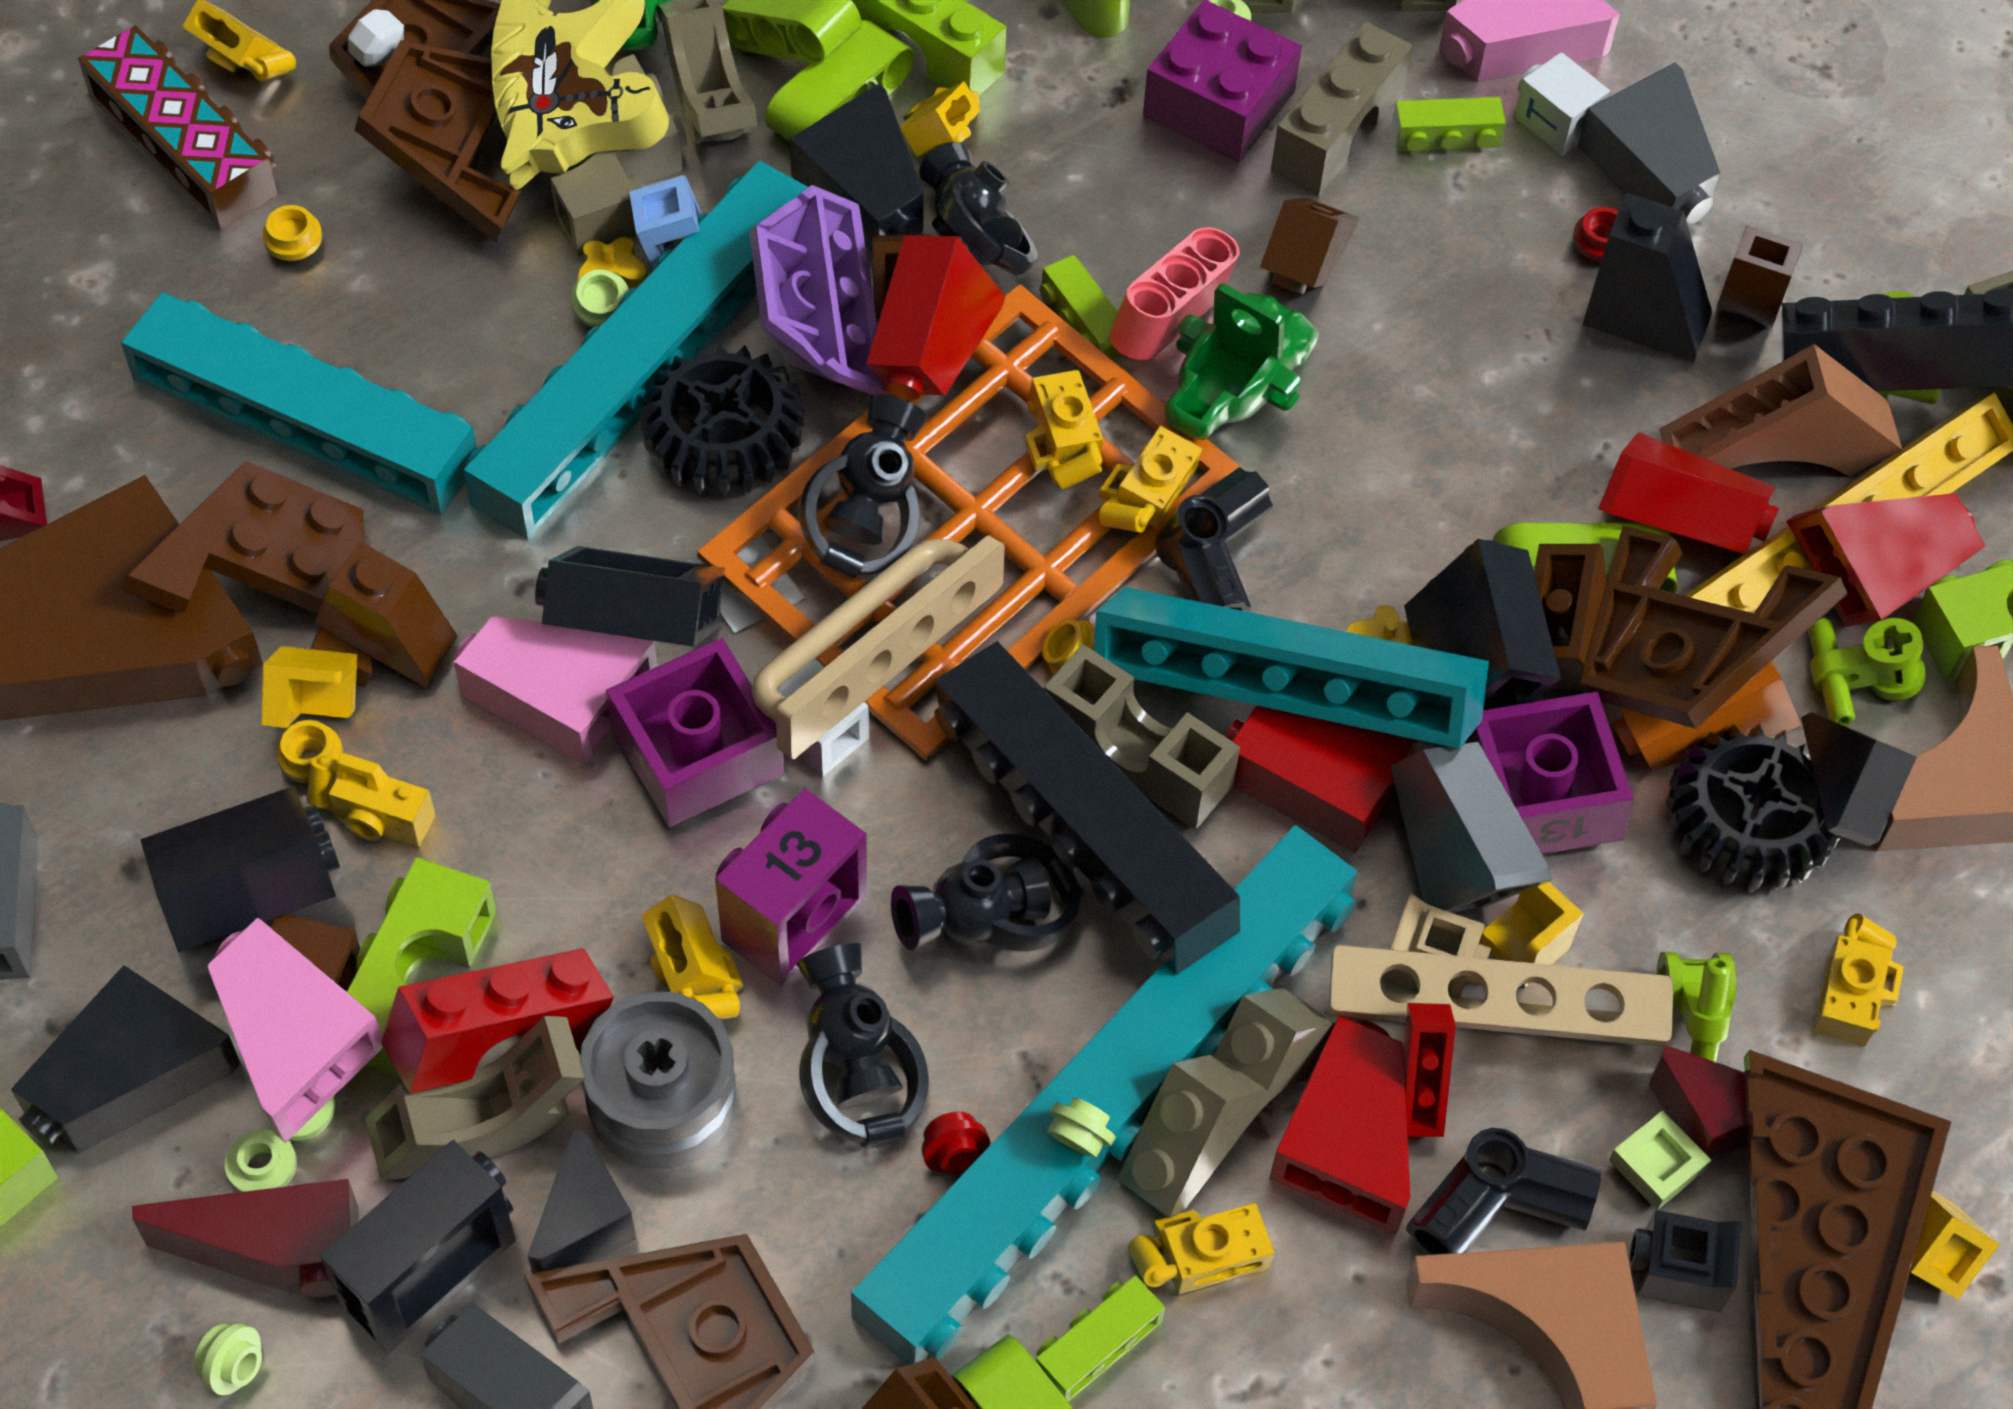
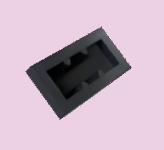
(1855, 778)
(583, 1212)

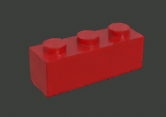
(1427, 1066)

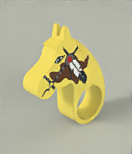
(555, 88)

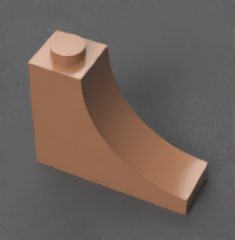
(1792, 412)
(1965, 783)
(1561, 1305)

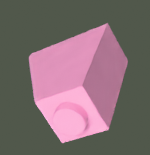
(1513, 35)
(550, 679)
(291, 1025)

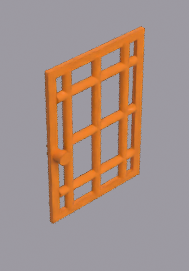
(970, 514)

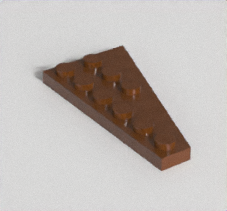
(1834, 1229)

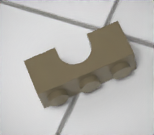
(1355, 86)
(1175, 767)

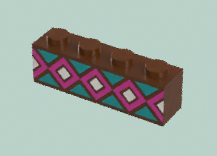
(180, 126)

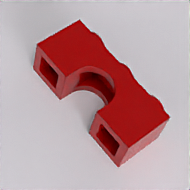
(450, 1022)

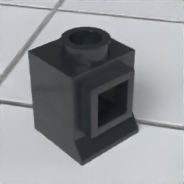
(1681, 1281)

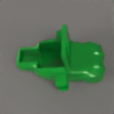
(1238, 361)

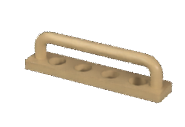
(888, 647)
(1643, 998)

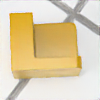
(307, 684)
(1534, 928)
(1950, 1247)

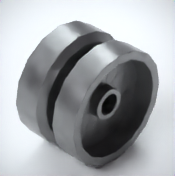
(659, 1079)

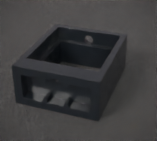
(630, 595)
(421, 1245)

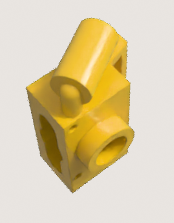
(237, 44)
(941, 118)
(1065, 428)
(1150, 483)
(369, 799)
(690, 958)
(1856, 982)
(1203, 1248)

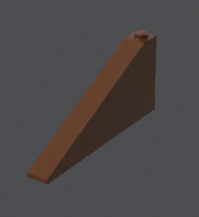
(88, 644)

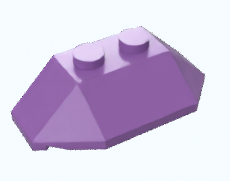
(817, 287)

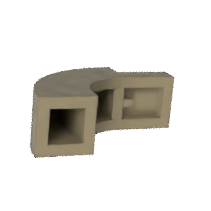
(705, 70)
(492, 1113)

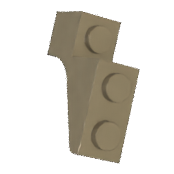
(595, 197)
(1217, 1096)

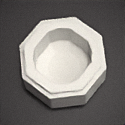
(375, 38)

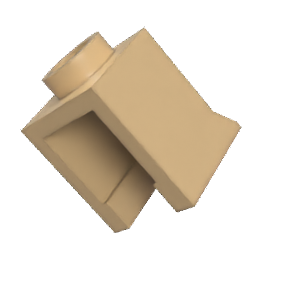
(1439, 927)

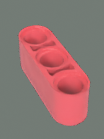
(1172, 289)

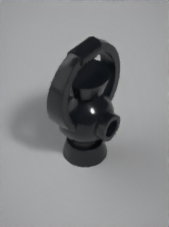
(973, 208)
(874, 474)
(975, 901)
(850, 1030)

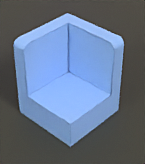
(664, 214)

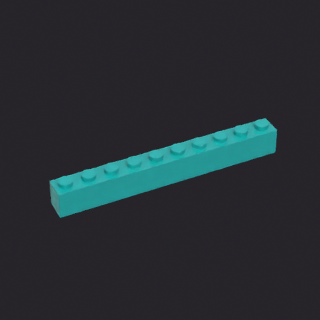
(1028, 1177)

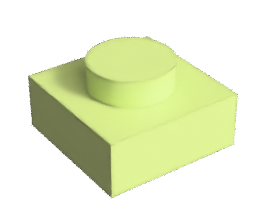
(1659, 1160)

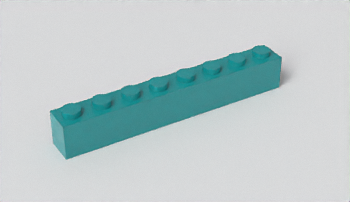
(601, 388)

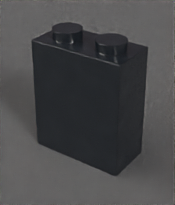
(1493, 612)
(240, 867)

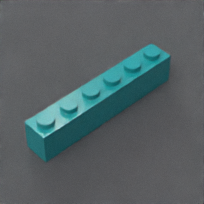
(300, 401)
(1293, 666)

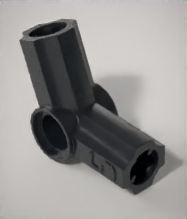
(1198, 532)
(1534, 1185)

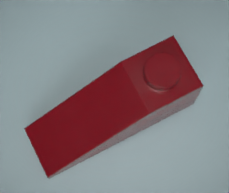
(257, 1233)

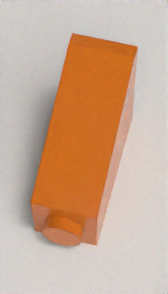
(1664, 742)

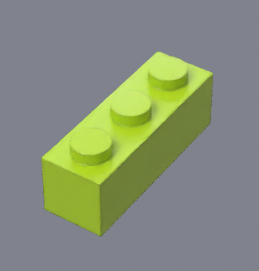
(1448, 123)
(1080, 302)
(1100, 1336)

